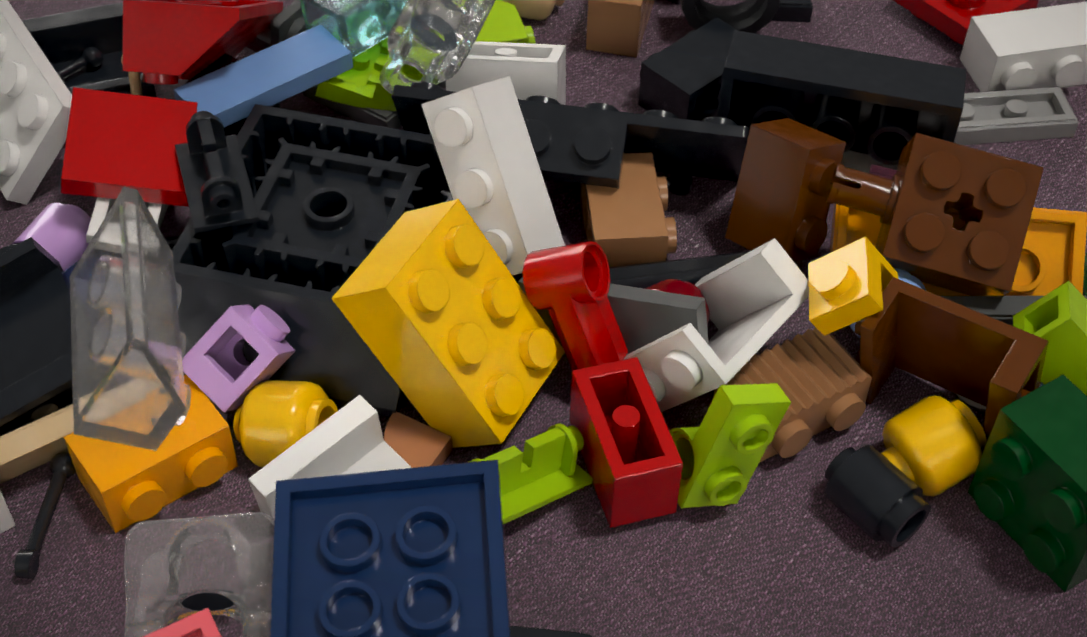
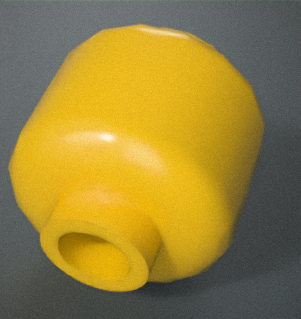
(279, 416)
(935, 443)

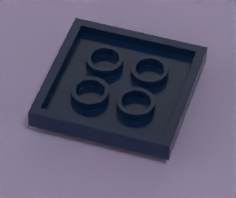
(391, 554)

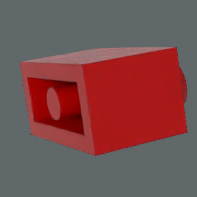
(625, 442)

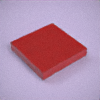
(126, 143)

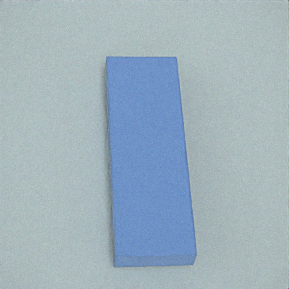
(268, 75)

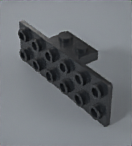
(591, 140)

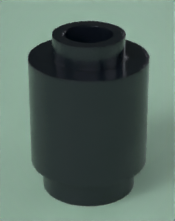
(876, 495)

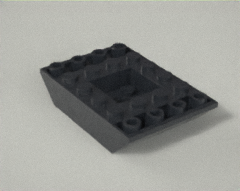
(296, 258)

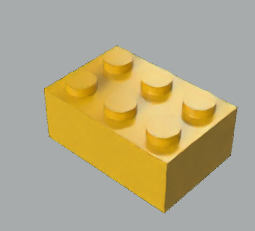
(450, 324)

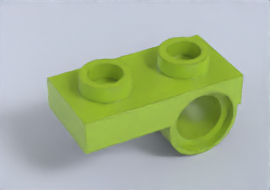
(728, 443)

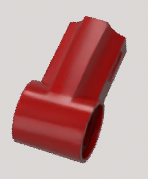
(574, 288)

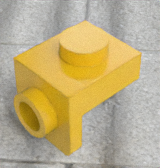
(847, 285)

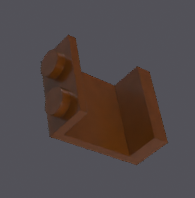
(949, 348)

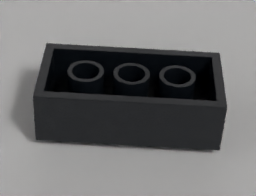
(845, 93)

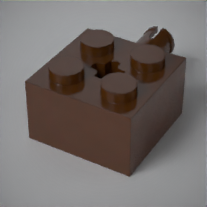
(917, 235)

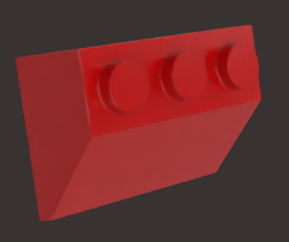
(185, 36)

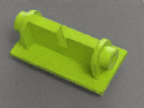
(541, 471)

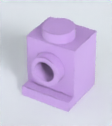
(218, 359)

